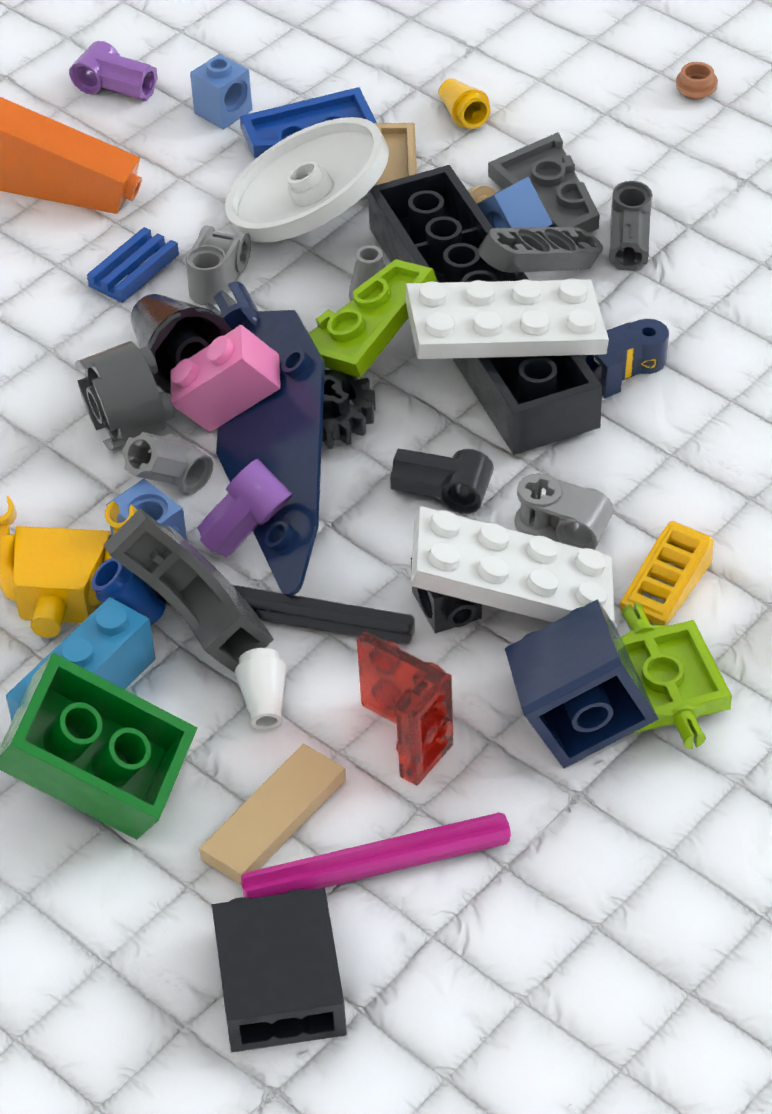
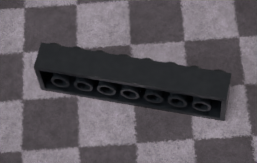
(439, 226)

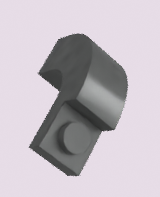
(192, 586)

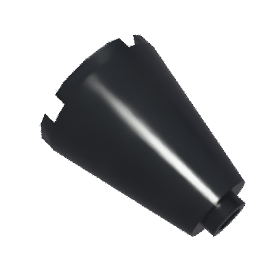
(174, 331)

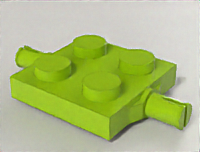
(675, 673)

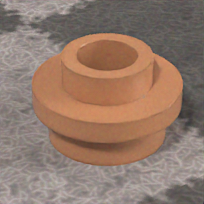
(696, 80)

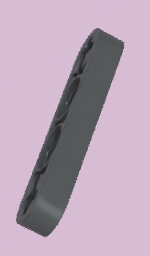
(540, 249)

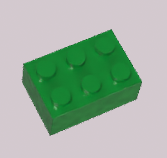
(95, 746)

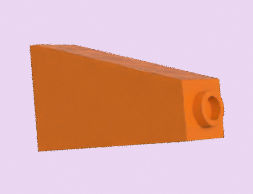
(61, 163)

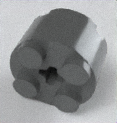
(123, 393)

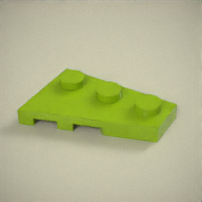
(366, 325)

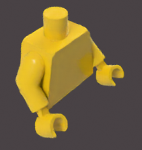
(53, 569)

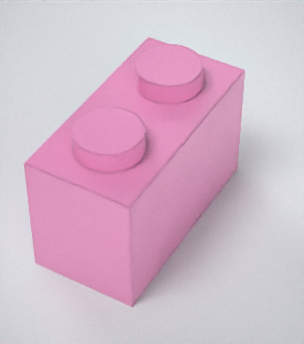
(225, 378)

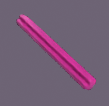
(379, 857)

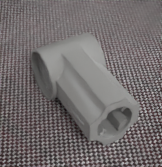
(168, 461)

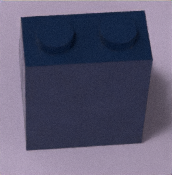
(579, 684)

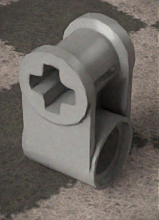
(215, 263)
(565, 513)

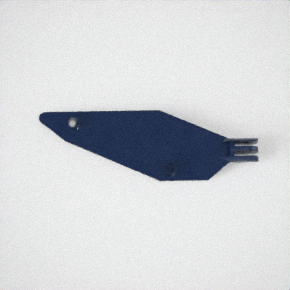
(281, 433)

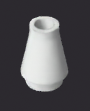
(262, 684)

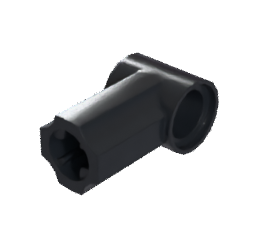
(455, 480)

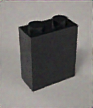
(279, 969)

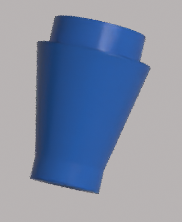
(121, 584)

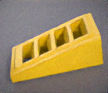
(680, 547)

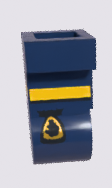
(630, 351)

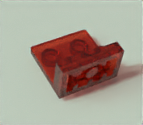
(413, 697)

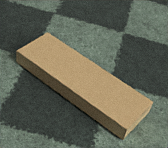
(273, 813)

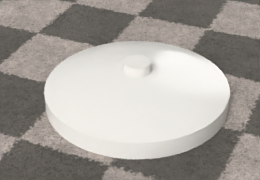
(307, 179)

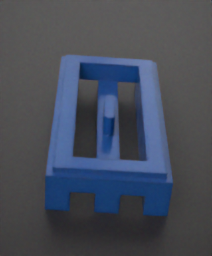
(127, 261)

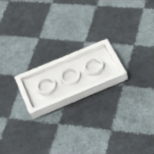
(505, 319)
(507, 567)

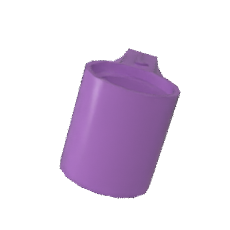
(105, 68)
(251, 501)

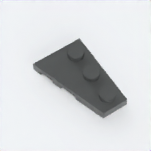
(553, 179)

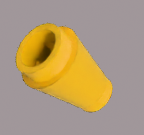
(464, 103)

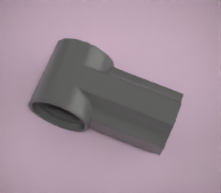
(630, 225)

